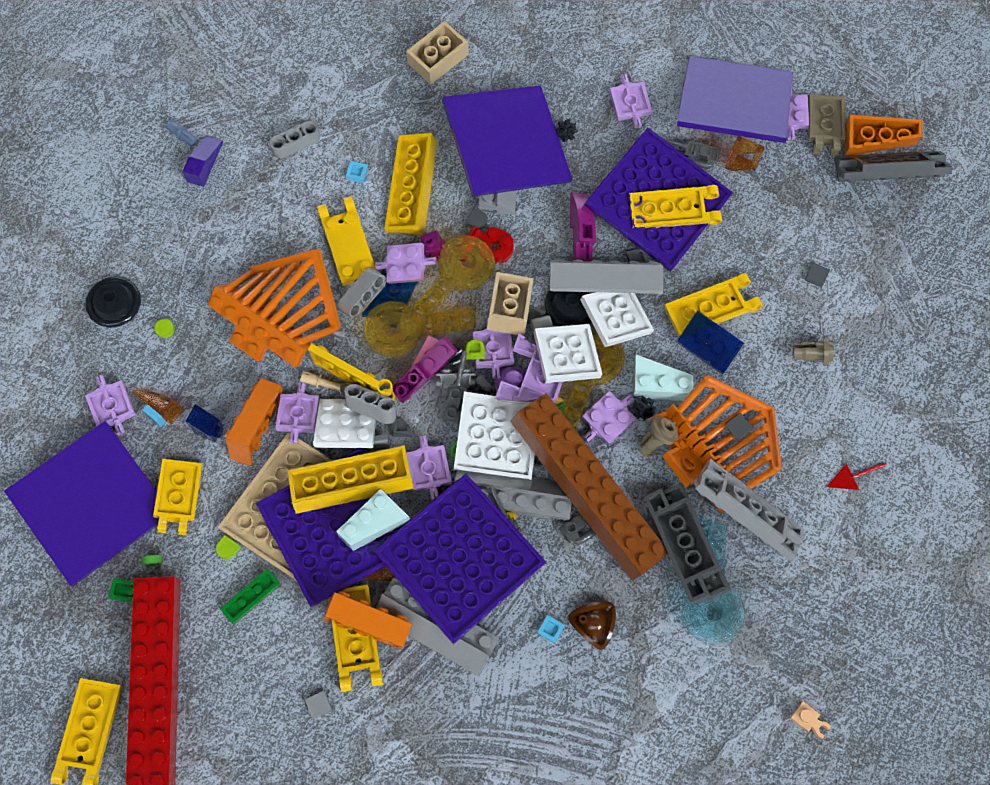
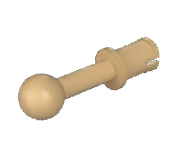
(317, 380)

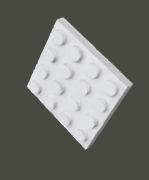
(489, 440)

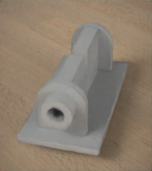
(448, 378)

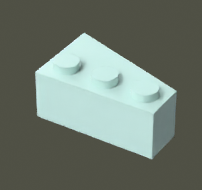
(659, 381)
(372, 520)

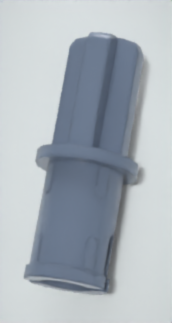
(181, 132)

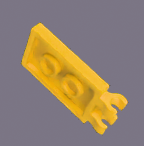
(177, 494)

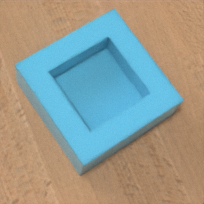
(357, 172)
(153, 415)
(550, 629)

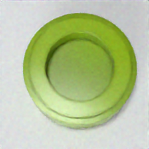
(164, 328)

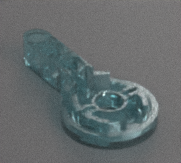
(715, 631)

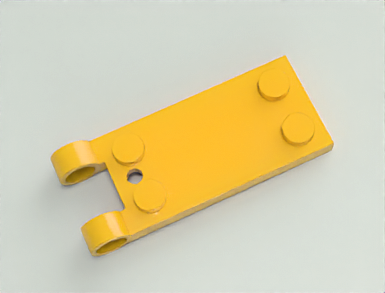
(674, 207)
(347, 242)
(713, 303)
(346, 372)
(353, 646)
(87, 730)

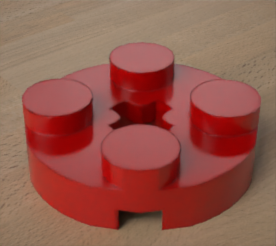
(504, 240)

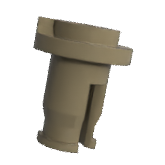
(815, 351)
(661, 433)

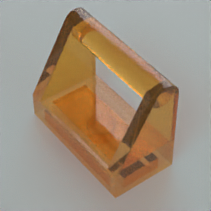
(744, 146)

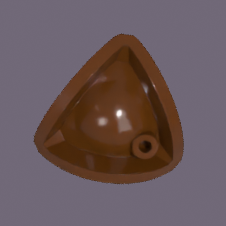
(594, 622)

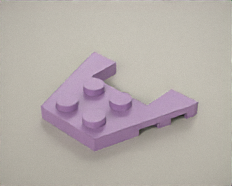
(533, 382)

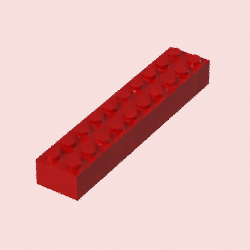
(153, 682)

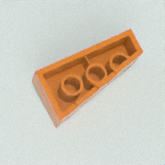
(876, 134)
(253, 421)
(367, 620)

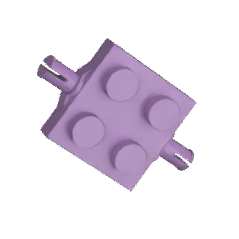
(630, 101)
(798, 114)
(405, 263)
(497, 350)
(110, 404)
(297, 413)
(608, 418)
(429, 467)

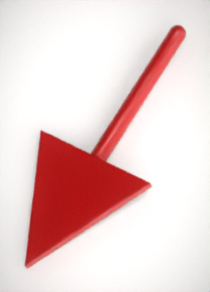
(846, 480)

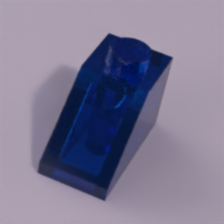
(204, 424)

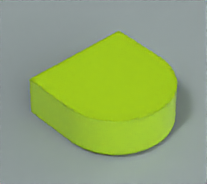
(475, 349)
(227, 548)

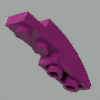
(583, 226)
(424, 370)

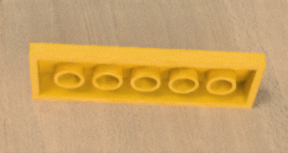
(411, 184)
(349, 479)

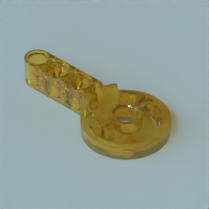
(454, 275)
(376, 328)
(610, 361)

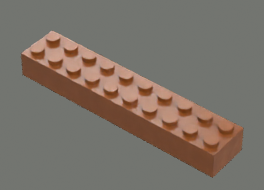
(589, 486)

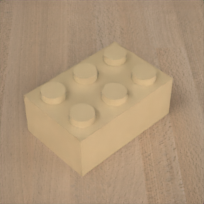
(437, 52)
(510, 304)

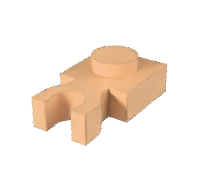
(808, 719)

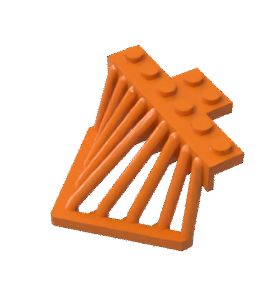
(255, 323)
(691, 454)

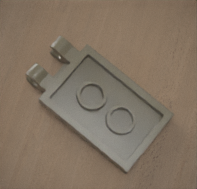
(826, 122)

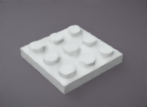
(616, 316)
(567, 353)
(342, 427)

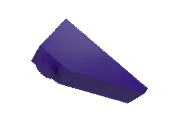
(201, 161)

